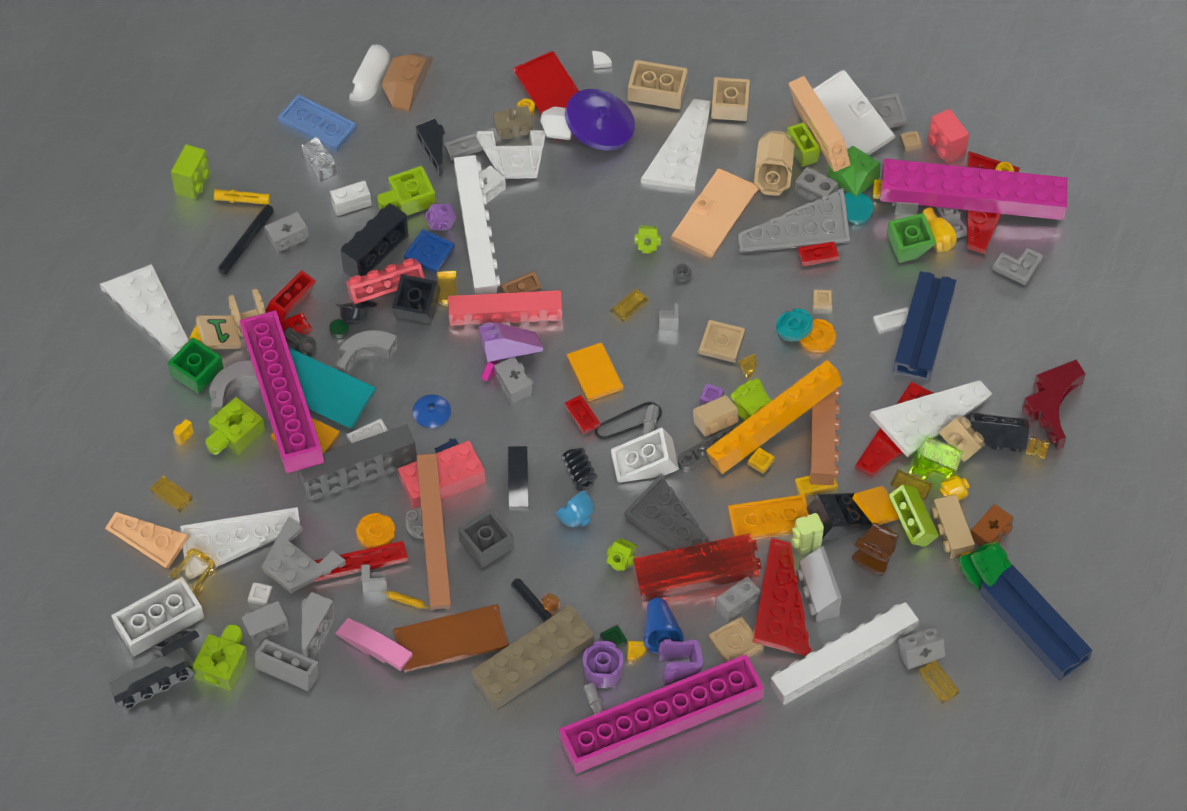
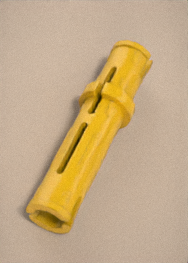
(244, 197)

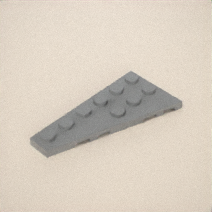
(804, 226)

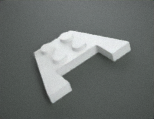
(514, 161)

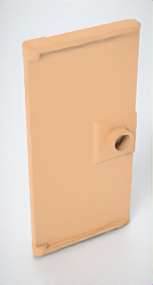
(714, 213)

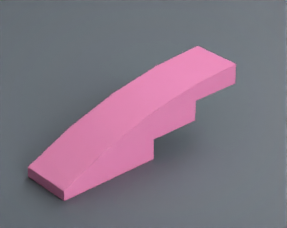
(374, 643)

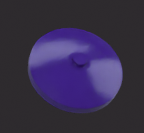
(599, 119)

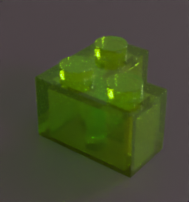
(935, 457)

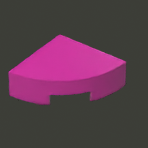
(488, 372)

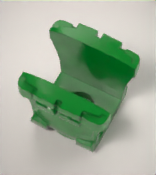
(984, 564)

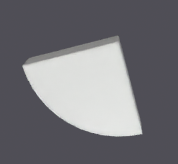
(601, 60)

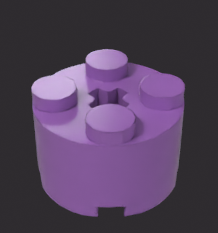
(603, 664)

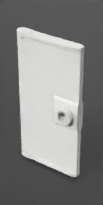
(853, 114)

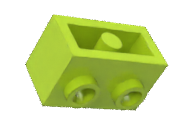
(806, 148)

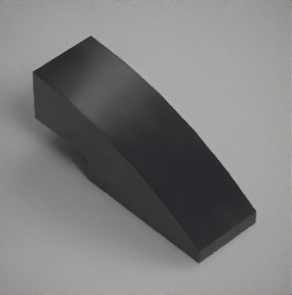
(518, 477)

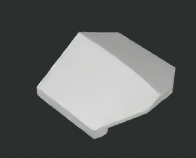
(555, 124)

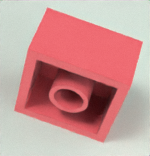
(948, 136)

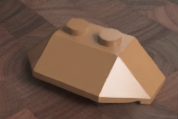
(405, 79)

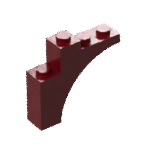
(1051, 390)

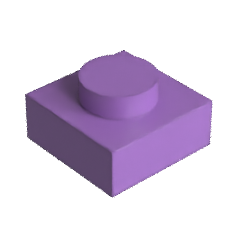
(711, 393)

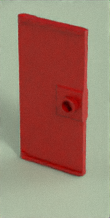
(546, 82)

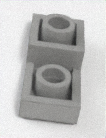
(953, 217)

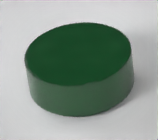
(338, 329)

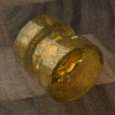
(1038, 447)

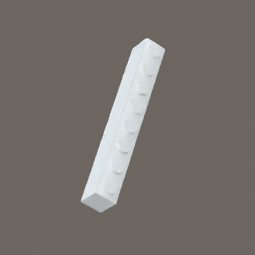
(475, 225)
(844, 652)

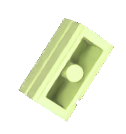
(807, 533)

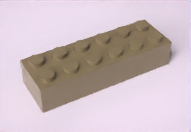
(532, 657)

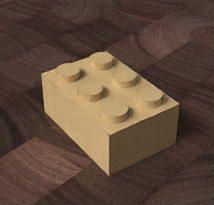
(657, 84)

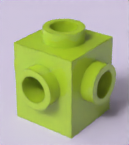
(650, 232)
(621, 554)

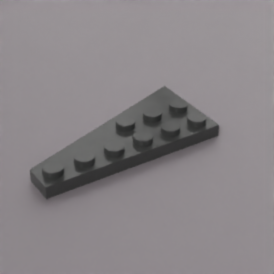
(665, 517)

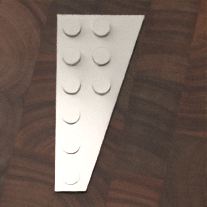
(681, 153)
(926, 416)
(233, 537)

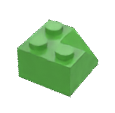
(859, 174)
(910, 237)

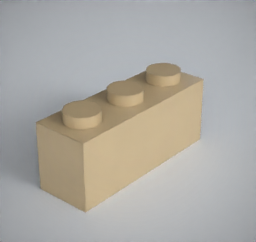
(952, 526)

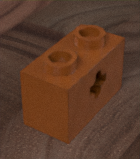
(992, 526)

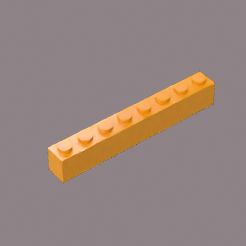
(774, 417)

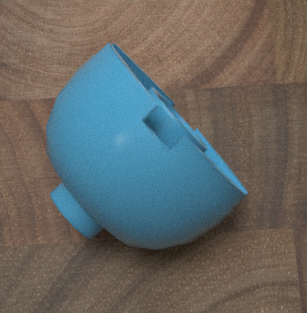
(577, 510)

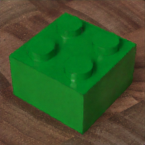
(195, 365)

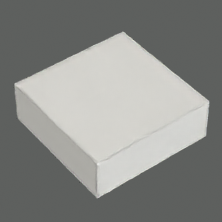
(260, 594)

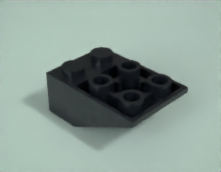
(839, 515)

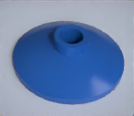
(431, 417)

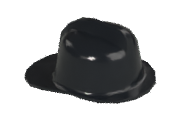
(354, 313)

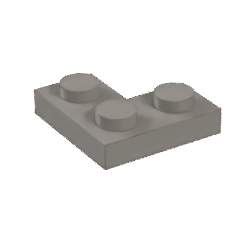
(1018, 270)

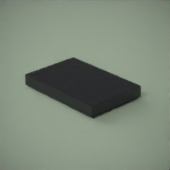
(174, 642)

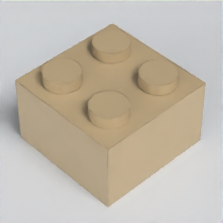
(730, 99)

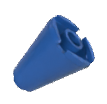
(660, 625)

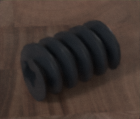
(579, 468)

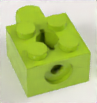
(402, 188)
(235, 435)
(221, 658)

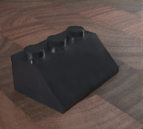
(1001, 431)

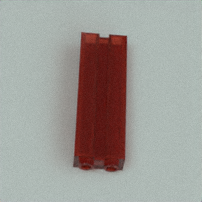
(697, 567)

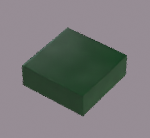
(615, 636)

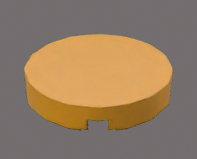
(821, 337)
(375, 530)

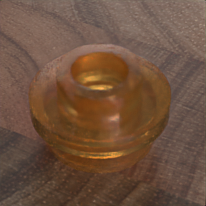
(550, 602)

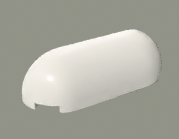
(370, 73)

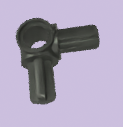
(299, 341)

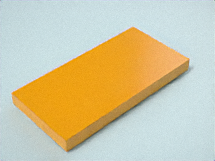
(767, 517)

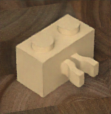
(963, 437)

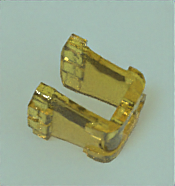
(197, 588)

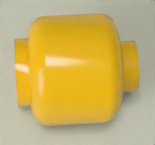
(955, 486)

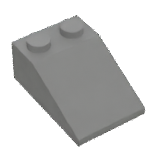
(317, 621)

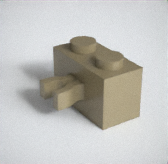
(513, 122)

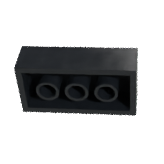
(374, 241)

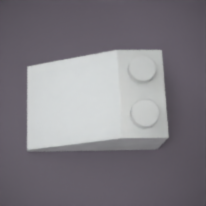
(645, 457)

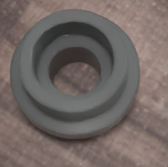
(682, 268)

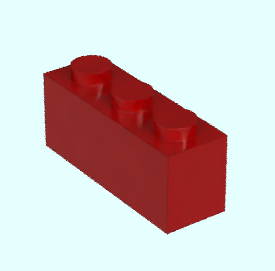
(291, 295)

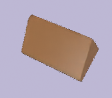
(525, 283)

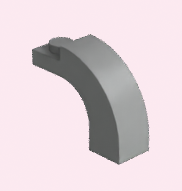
(363, 344)
(229, 379)

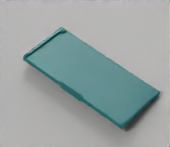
(331, 391)

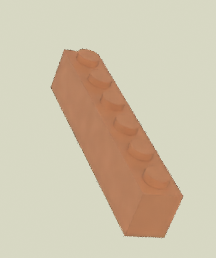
(824, 440)

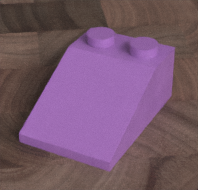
(506, 341)

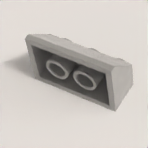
(819, 585)

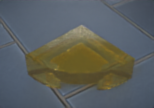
(748, 365)

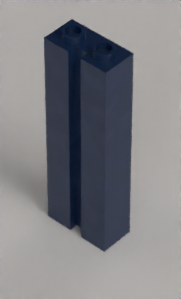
(924, 326)
(1036, 623)

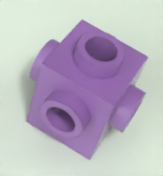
(440, 217)

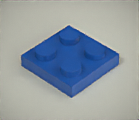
(429, 251)

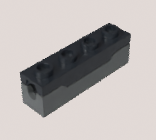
(152, 678)

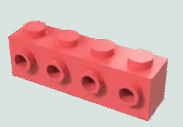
(381, 282)

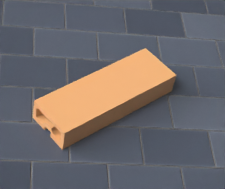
(819, 124)

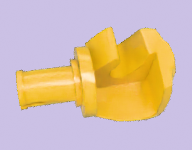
(942, 231)

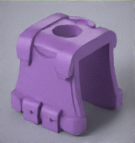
(680, 670)

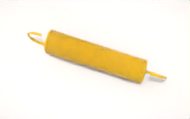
(405, 599)

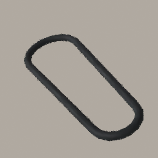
(622, 414)

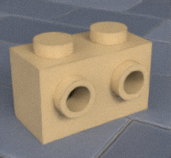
(715, 415)

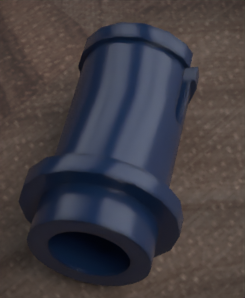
(452, 442)

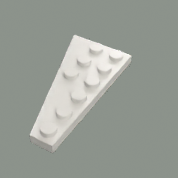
(147, 303)

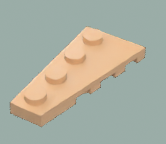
(150, 539)

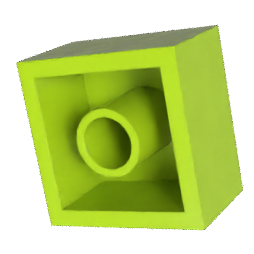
(190, 171)

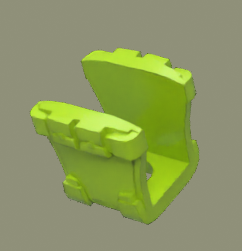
(750, 398)

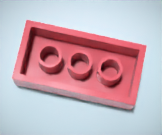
(457, 472)

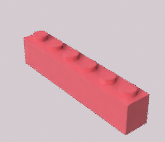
(505, 307)

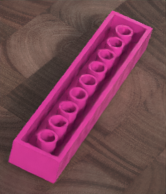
(974, 189)
(281, 392)
(661, 713)

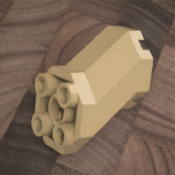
(774, 163)

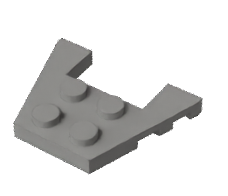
(293, 567)

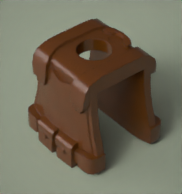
(875, 549)

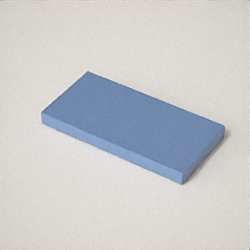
(317, 122)

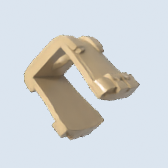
(260, 309)

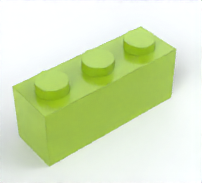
(913, 515)

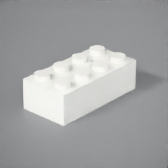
(157, 616)

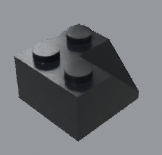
(416, 299)

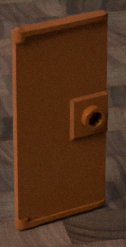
(452, 637)

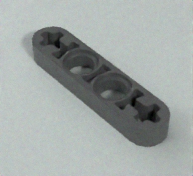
(699, 460)

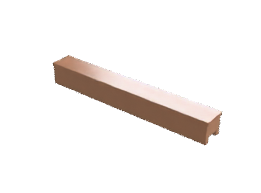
(433, 532)

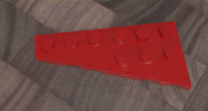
(981, 224)
(882, 448)
(780, 607)

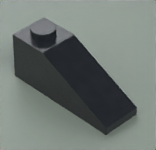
(431, 139)

